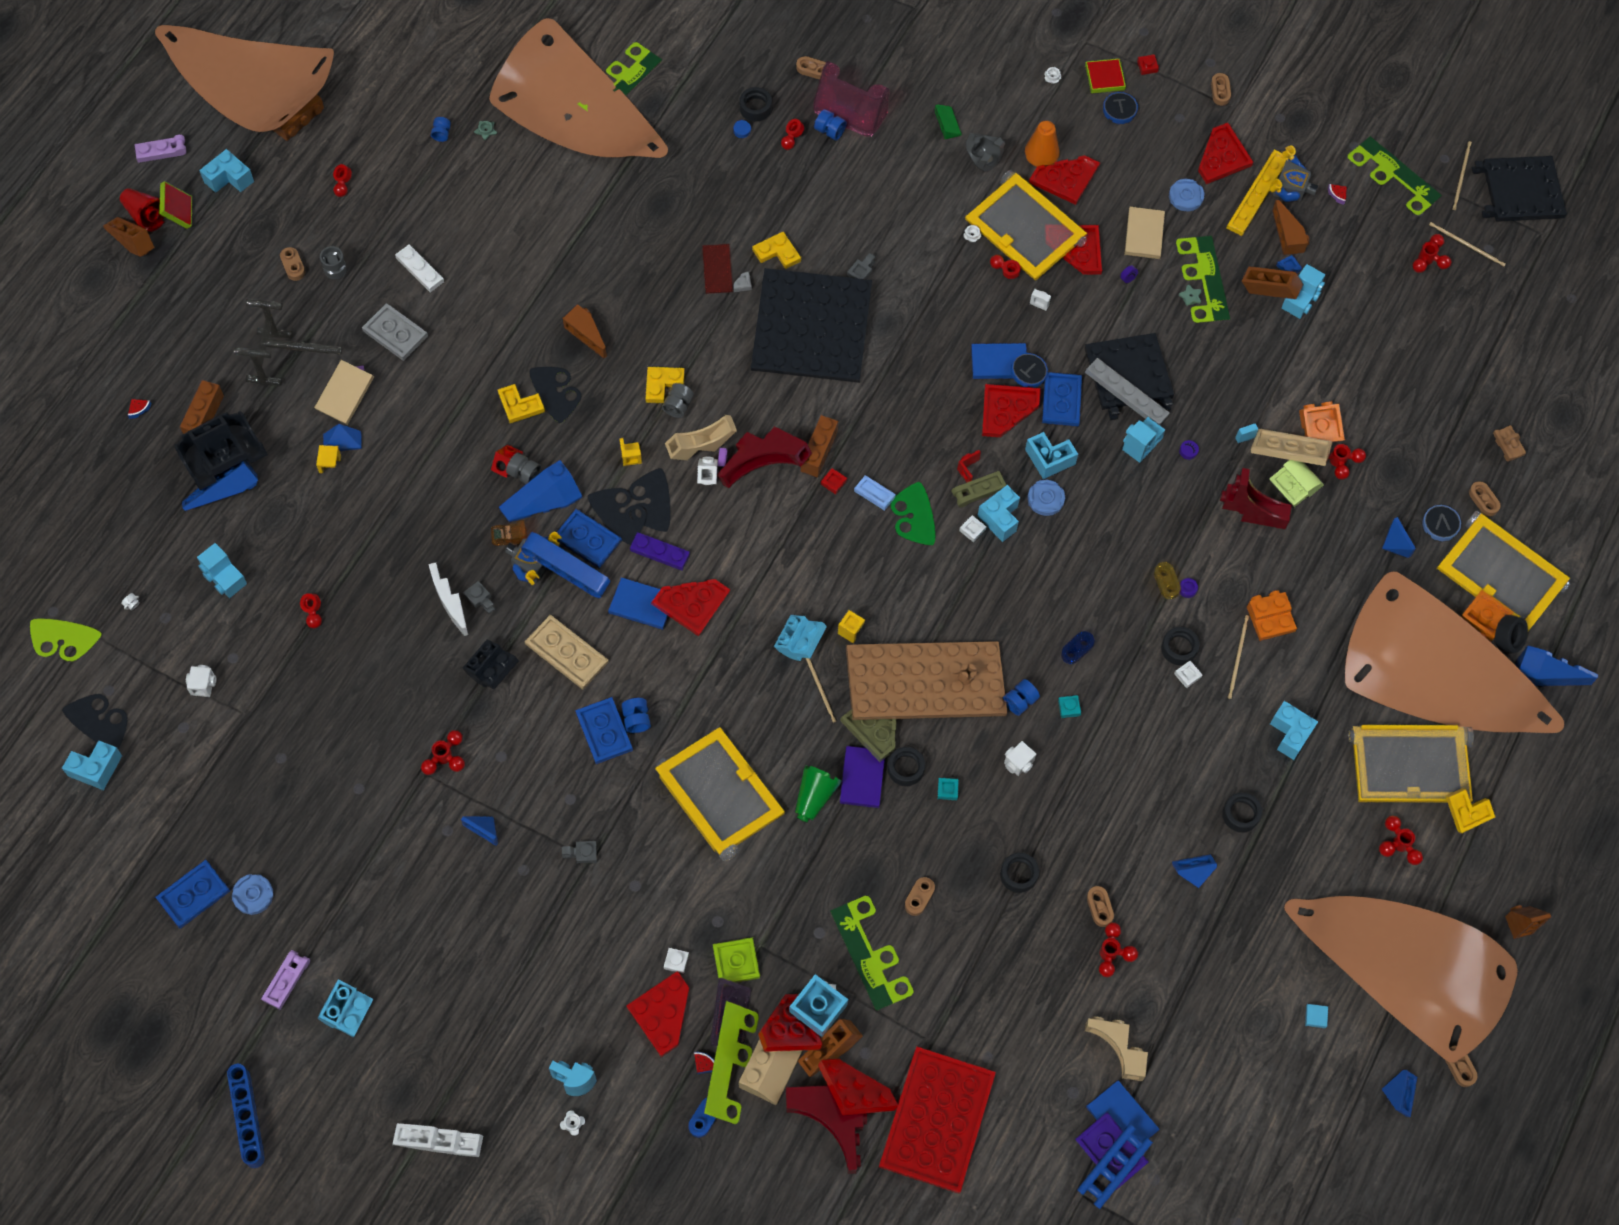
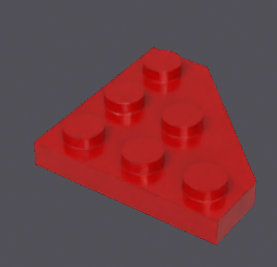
(1223, 155)
(1066, 177)
(1088, 257)
(1007, 407)
(691, 603)
(662, 1012)
(786, 1031)
(854, 1090)

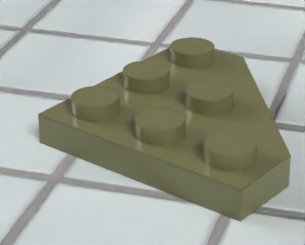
(874, 734)

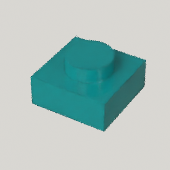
(1069, 706)
(947, 789)

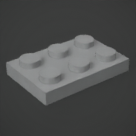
(395, 332)

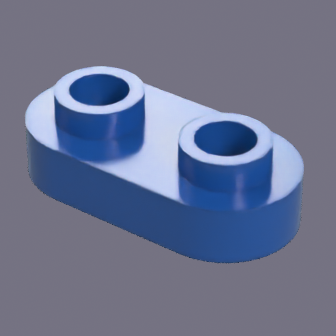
(705, 1119)

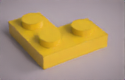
(777, 246)
(658, 379)
(518, 408)
(1467, 815)

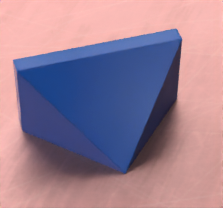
(343, 437)
(1398, 540)
(481, 826)
(1195, 869)
(1401, 1092)

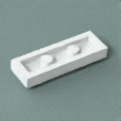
(419, 268)

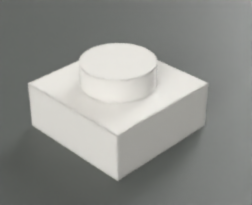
(1040, 299)
(972, 528)
(1188, 674)
(676, 960)

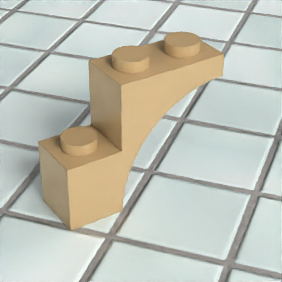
(685, 445)
(1116, 1033)

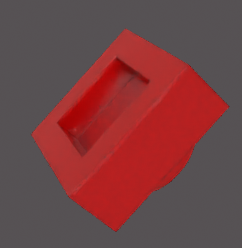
(1147, 64)
(833, 481)

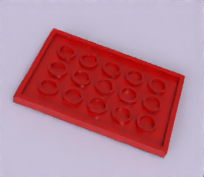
(937, 1120)

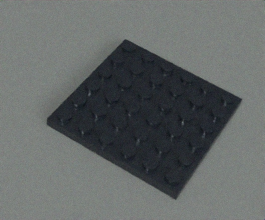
(811, 325)

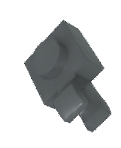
(862, 269)
(479, 596)
(584, 852)

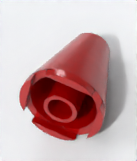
(142, 208)

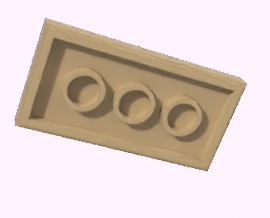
(1291, 447)
(566, 652)

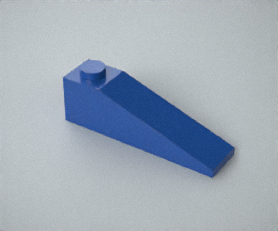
(228, 483)
(546, 491)
(1548, 671)

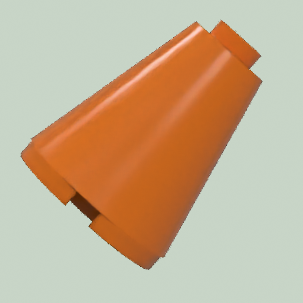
(1043, 145)

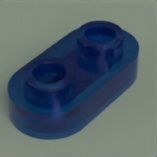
(1076, 648)

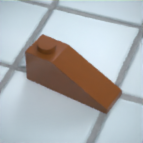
(1290, 231)
(131, 236)
(582, 326)
(1526, 920)
(834, 1044)

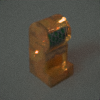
(508, 533)

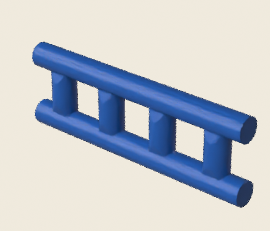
(1115, 1180)

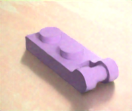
(160, 149)
(285, 980)

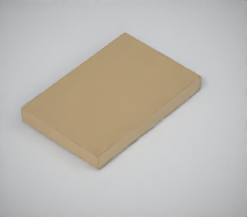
(1144, 232)
(344, 392)

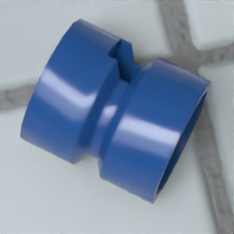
(830, 125)
(1021, 697)
(636, 717)

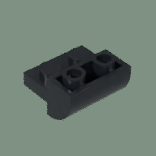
(490, 664)

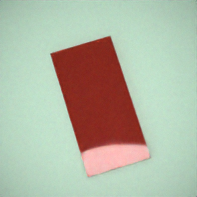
(717, 268)

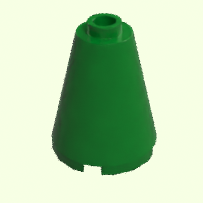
(814, 792)

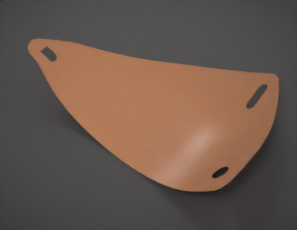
(247, 77)
(554, 81)
(1439, 665)
(1415, 965)

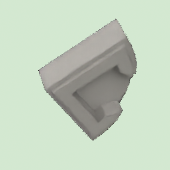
(743, 283)

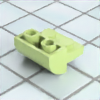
(1296, 481)

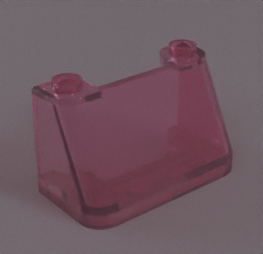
(860, 109)

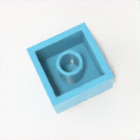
(818, 1005)

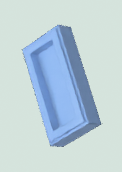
(874, 492)

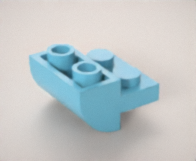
(799, 637)
(345, 1008)
(576, 1081)

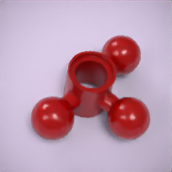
(1432, 248)
(1342, 471)
(455, 763)
(1388, 848)
(1129, 953)

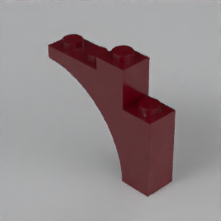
(757, 452)
(1253, 504)
(821, 1106)

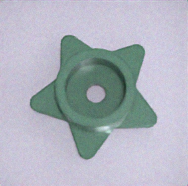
(485, 125)
(1190, 291)

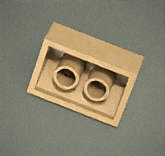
(768, 1073)

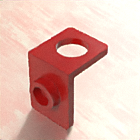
(503, 454)
(966, 461)

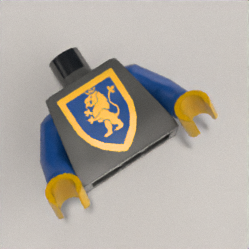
(1293, 179)
(525, 567)

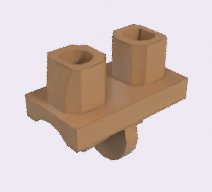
(1509, 443)

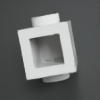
(707, 470)
(200, 681)
(1019, 759)

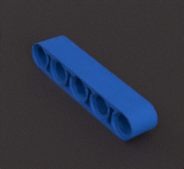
(565, 565)
(252, 1123)

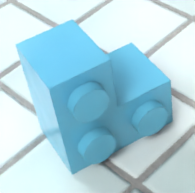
(226, 169)
(1312, 285)
(1142, 438)
(1050, 458)
(997, 513)
(218, 568)
(1296, 727)
(95, 769)

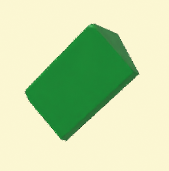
(947, 121)

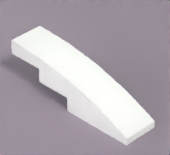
(450, 602)
(437, 1140)

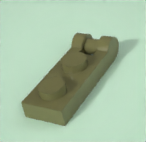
(978, 488)

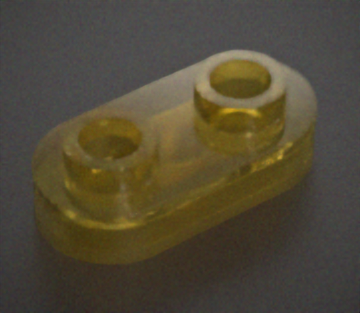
(1167, 582)

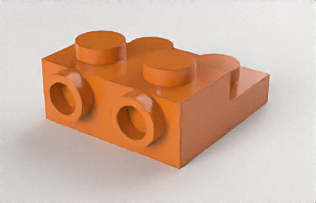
(1322, 421)
(1485, 614)
(1271, 615)

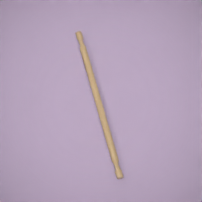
(1462, 175)
(1467, 244)
(1238, 657)
(820, 689)

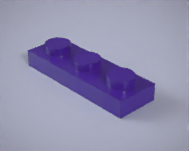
(659, 551)

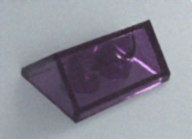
(732, 993)

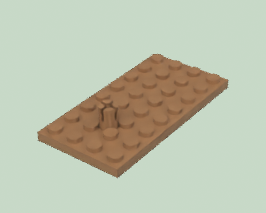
(925, 680)

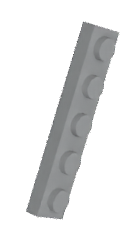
(1126, 392)

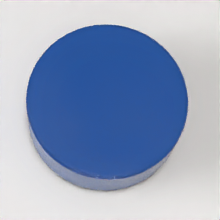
(742, 129)

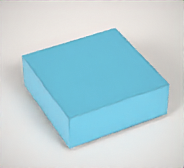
(1246, 433)
(1316, 1016)

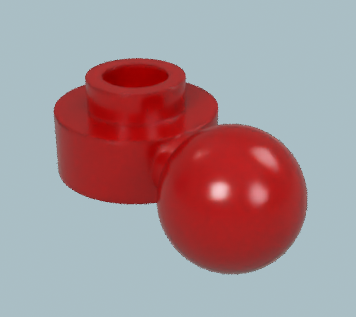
(794, 129)
(341, 174)
(998, 262)
(313, 620)

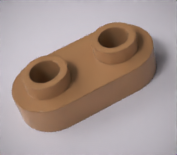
(813, 66)
(1222, 90)
(292, 262)
(1486, 498)
(920, 895)
(1100, 907)
(1460, 1067)

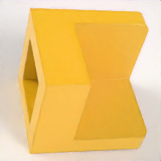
(630, 453)
(327, 457)
(850, 626)

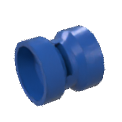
(441, 128)

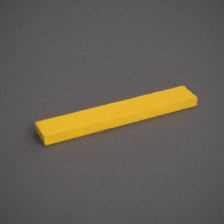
(1257, 193)

